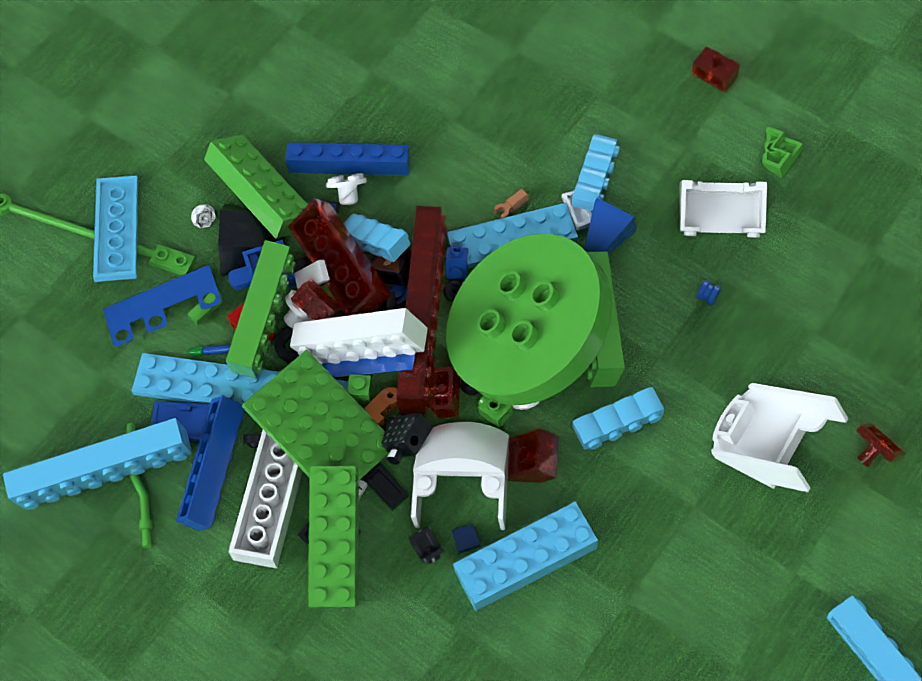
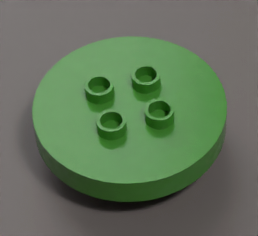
(529, 319)

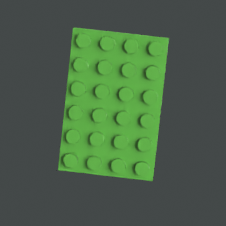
(316, 419)

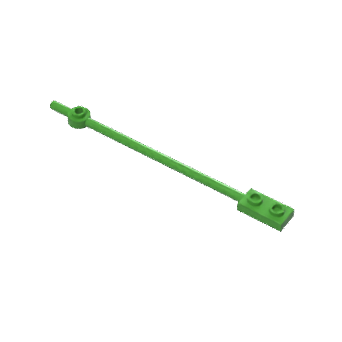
(160, 257)

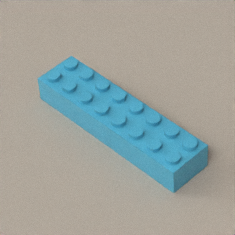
(98, 464)

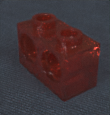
(315, 301)

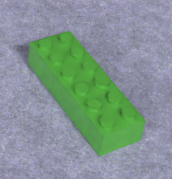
(255, 183)
(260, 309)
(609, 362)
(333, 536)

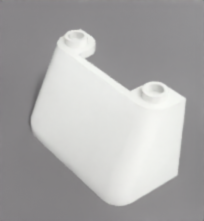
(723, 208)

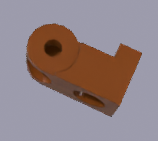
(382, 405)

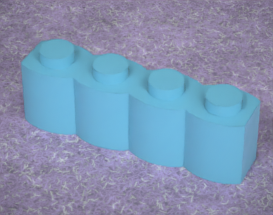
(595, 171)
(377, 237)
(617, 418)

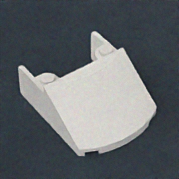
(766, 427)
(462, 451)

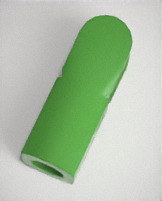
(197, 314)

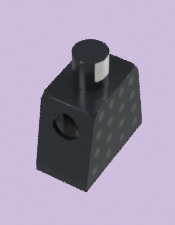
(405, 436)

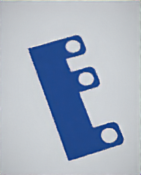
(156, 299)
(370, 366)

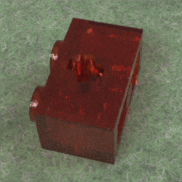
(715, 69)
(445, 392)

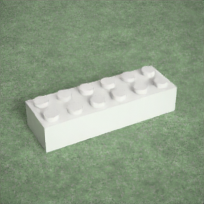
(360, 336)
(266, 506)

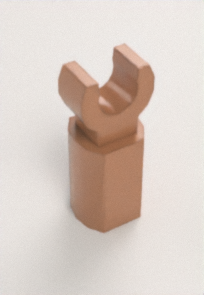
(512, 203)

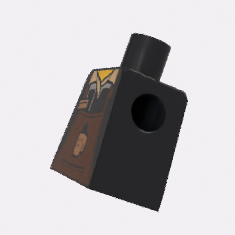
(393, 272)

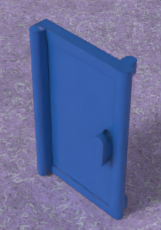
(191, 420)

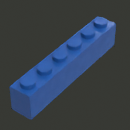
(348, 159)
(210, 464)

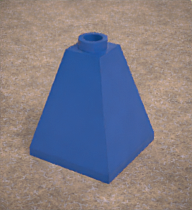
(608, 228)

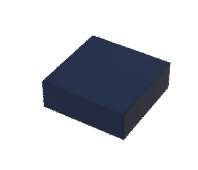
(465, 538)

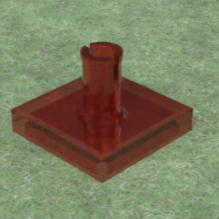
(878, 445)

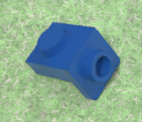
(457, 263)

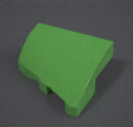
(780, 152)

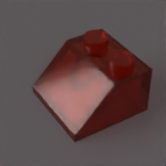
(533, 457)

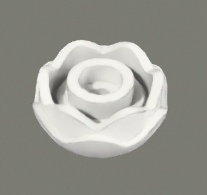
(203, 216)

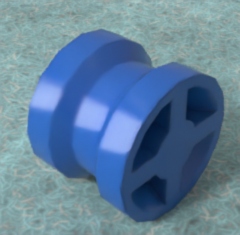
(708, 292)

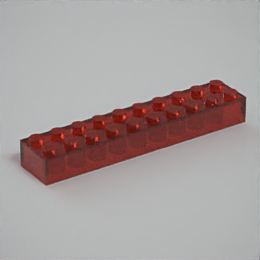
(424, 303)

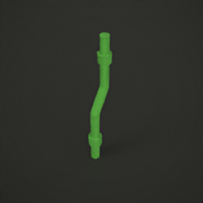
(145, 523)

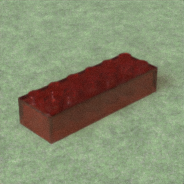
(351, 274)

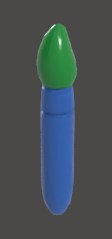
(219, 349)

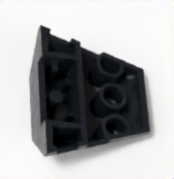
(238, 233)

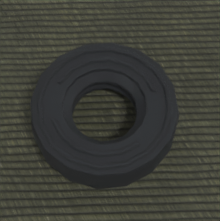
(279, 345)

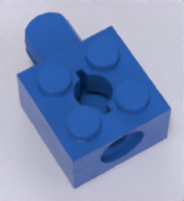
(242, 277)

